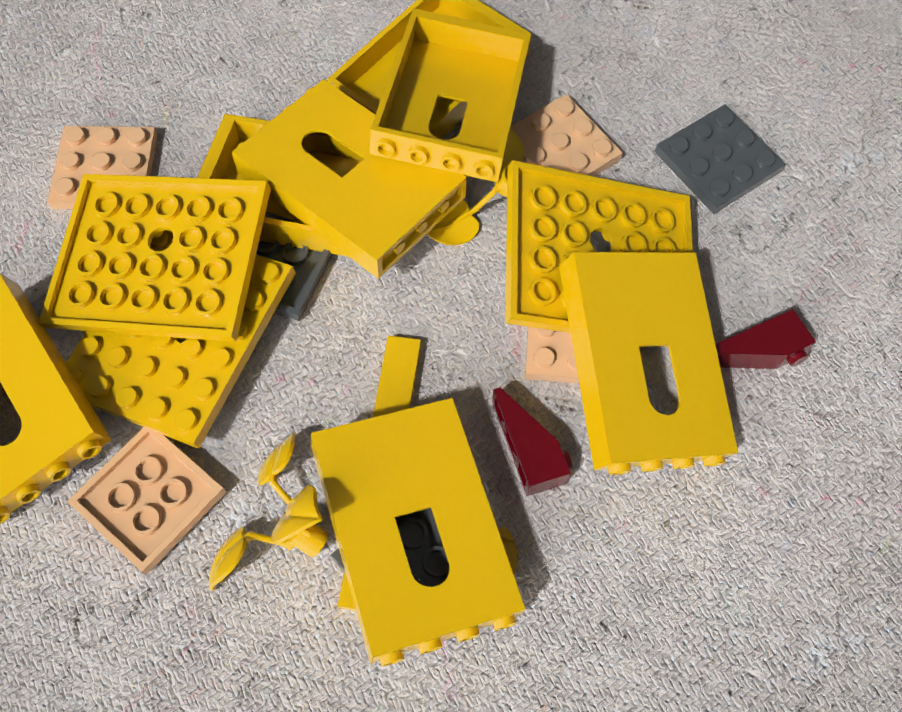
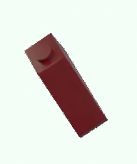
(767, 344)
(533, 449)

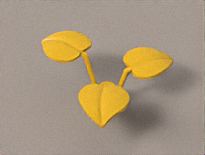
(460, 225)
(295, 529)

